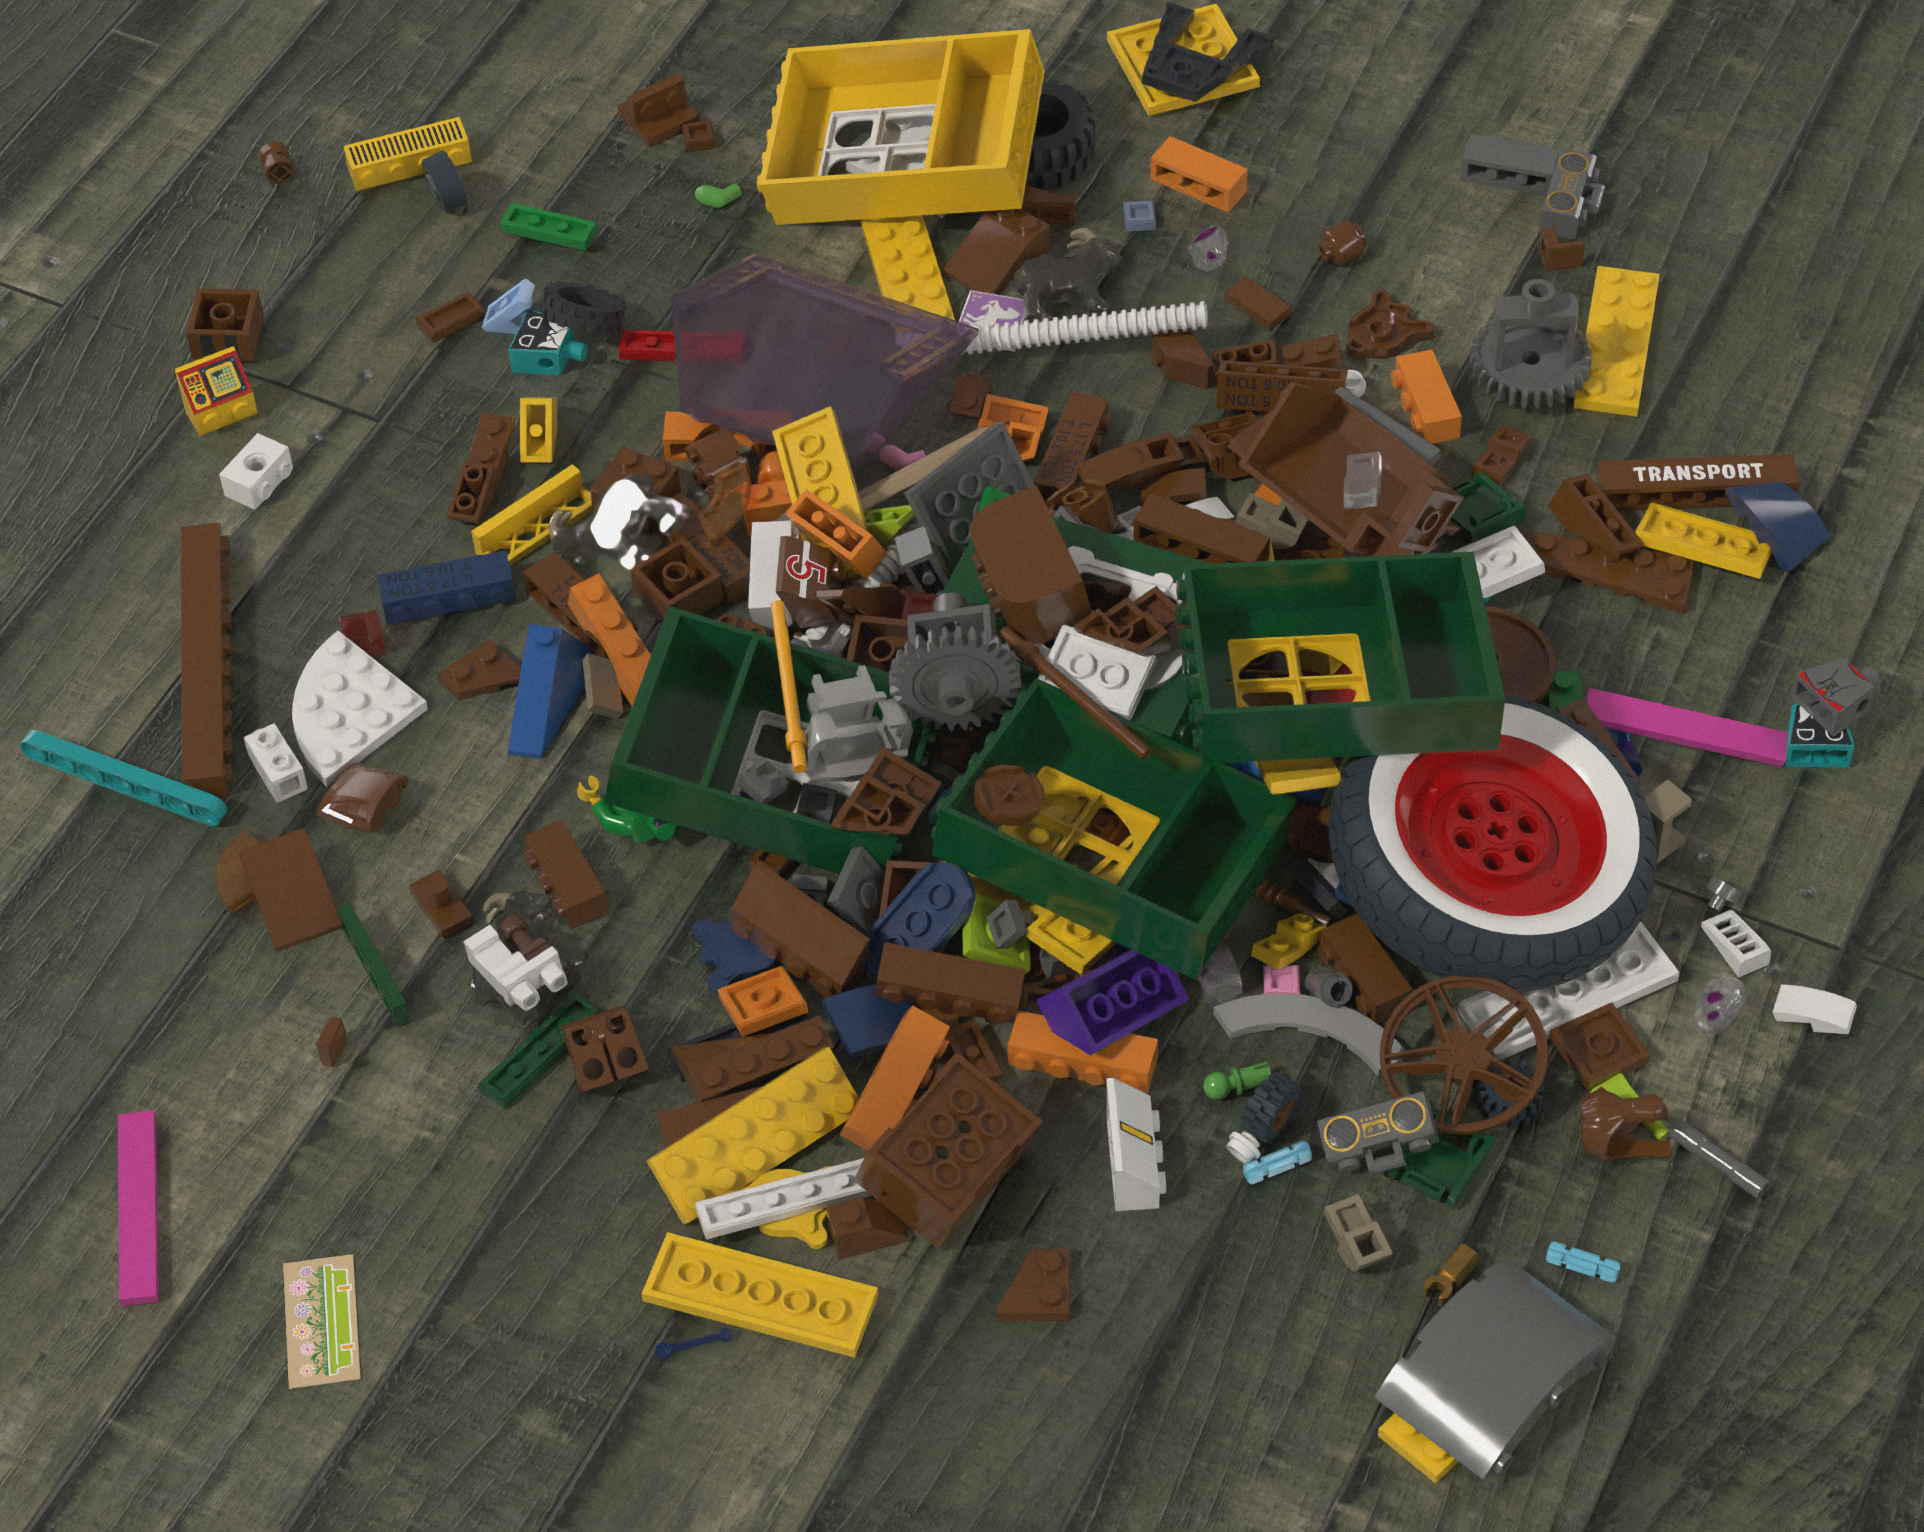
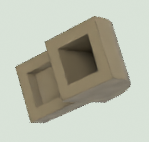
(1279, 522)
(1358, 1237)

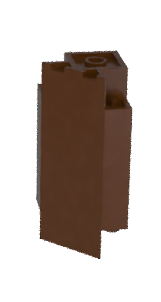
(1303, 459)

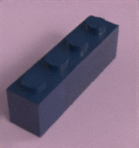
(446, 587)

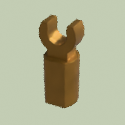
(1452, 1273)

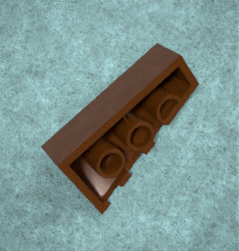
(748, 1061)

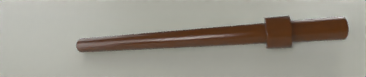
(1029, 653)

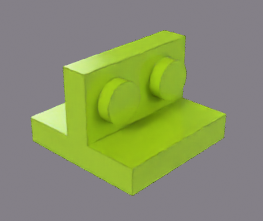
(979, 942)

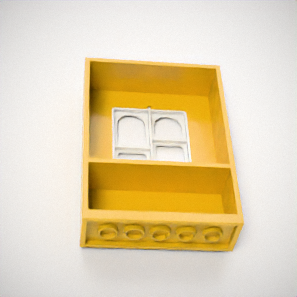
(979, 144)

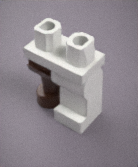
(520, 973)

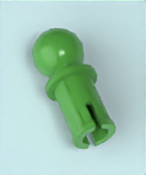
(1219, 1085)

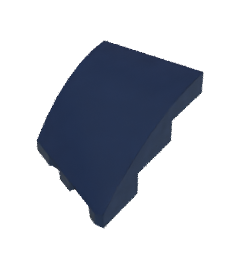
(1780, 519)
(864, 1020)

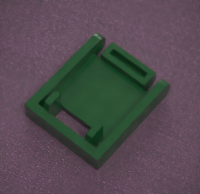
(1484, 508)
(1445, 1167)

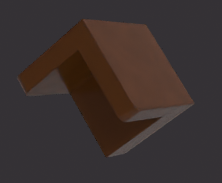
(1559, 255)

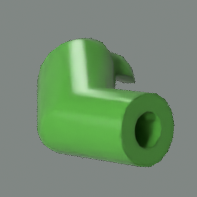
(717, 197)

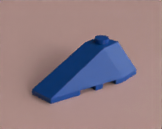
(546, 689)

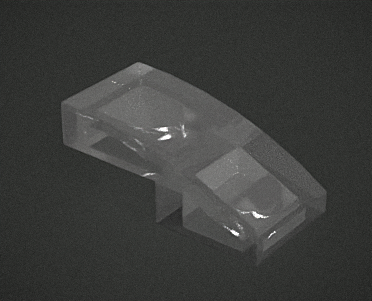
(1362, 480)

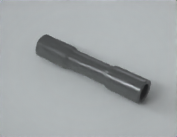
(1737, 1171)

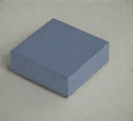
(1139, 216)

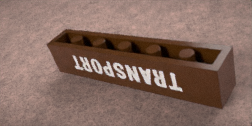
(1689, 481)

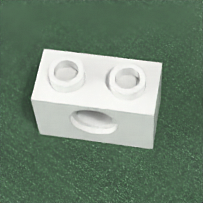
(256, 471)

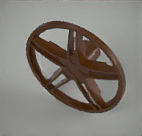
(1466, 1055)

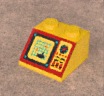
(216, 391)

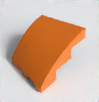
(1022, 420)

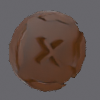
(1008, 795)

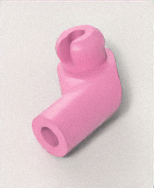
(898, 459)

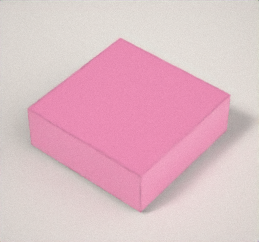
(1281, 981)

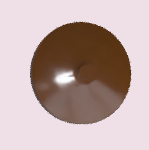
(1522, 655)

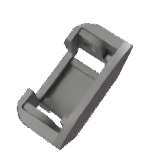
(843, 732)

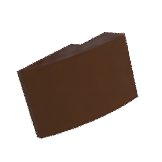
(289, 889)

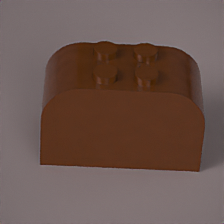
(1027, 567)

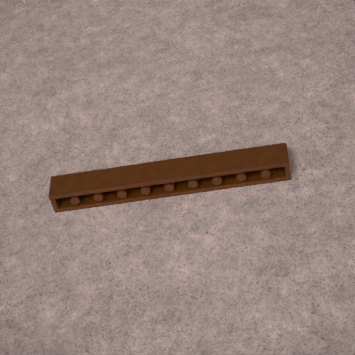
(205, 659)

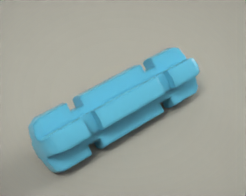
(1277, 1162)
(1583, 1261)

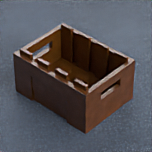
(942, 1193)

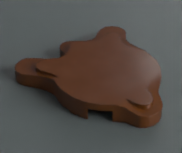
(1384, 329)

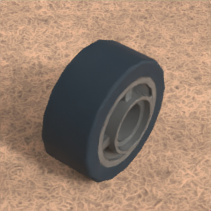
(444, 181)

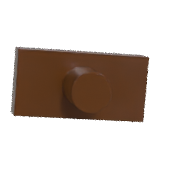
(441, 904)

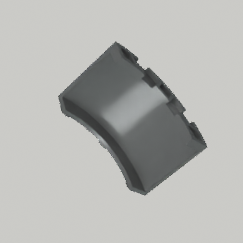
(1494, 1366)

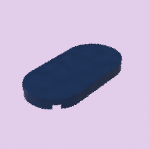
(924, 912)

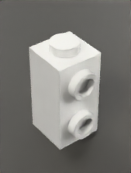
(275, 763)

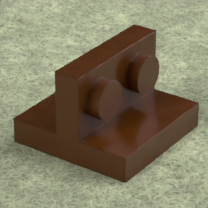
(658, 110)

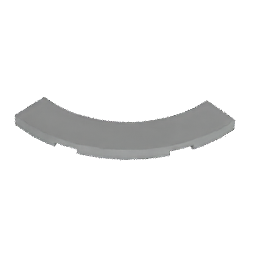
(1308, 1015)

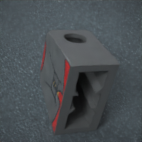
(1835, 693)

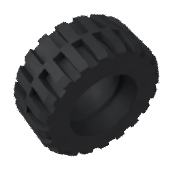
(1071, 146)

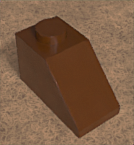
(1182, 358)
(863, 1227)

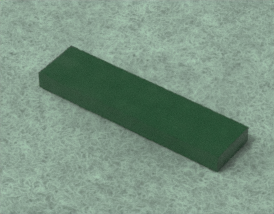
(373, 965)
(534, 1054)

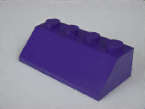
(1112, 1001)

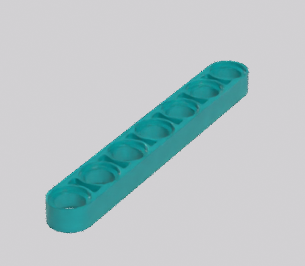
(123, 778)

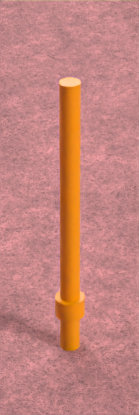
(795, 737)

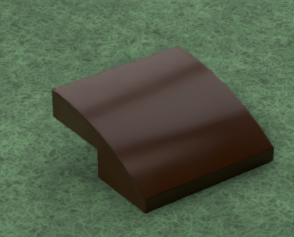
(971, 1044)

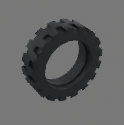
(582, 308)

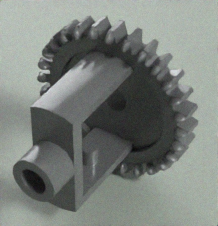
(1532, 347)
(949, 671)

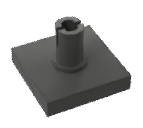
(858, 890)

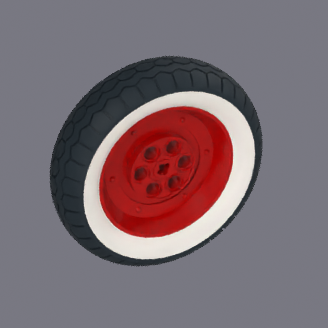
(1547, 863)

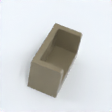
(1664, 805)

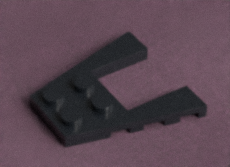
(1191, 72)

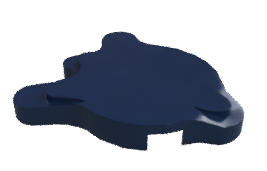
(732, 955)

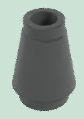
(1330, 987)

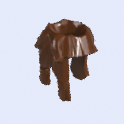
(1611, 1120)

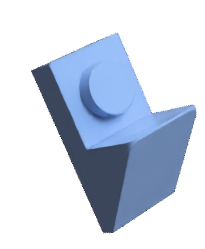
(509, 310)

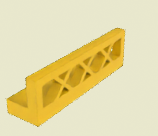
(528, 516)

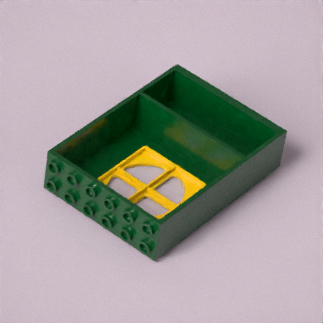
(1401, 624)
(1195, 831)

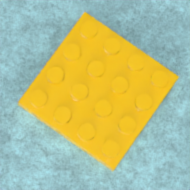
(1206, 34)

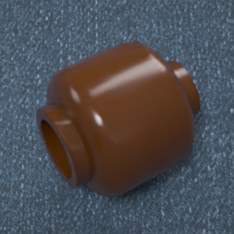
(1342, 243)

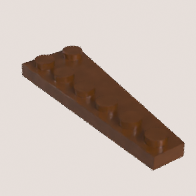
(1643, 573)

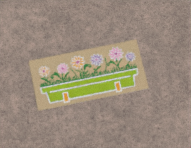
(321, 1321)

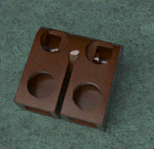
(593, 1034)

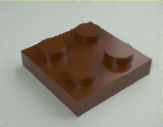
(1599, 1046)

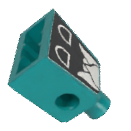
(543, 346)
(1813, 745)

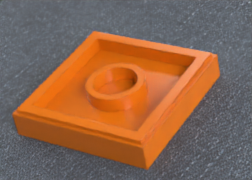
(762, 1000)

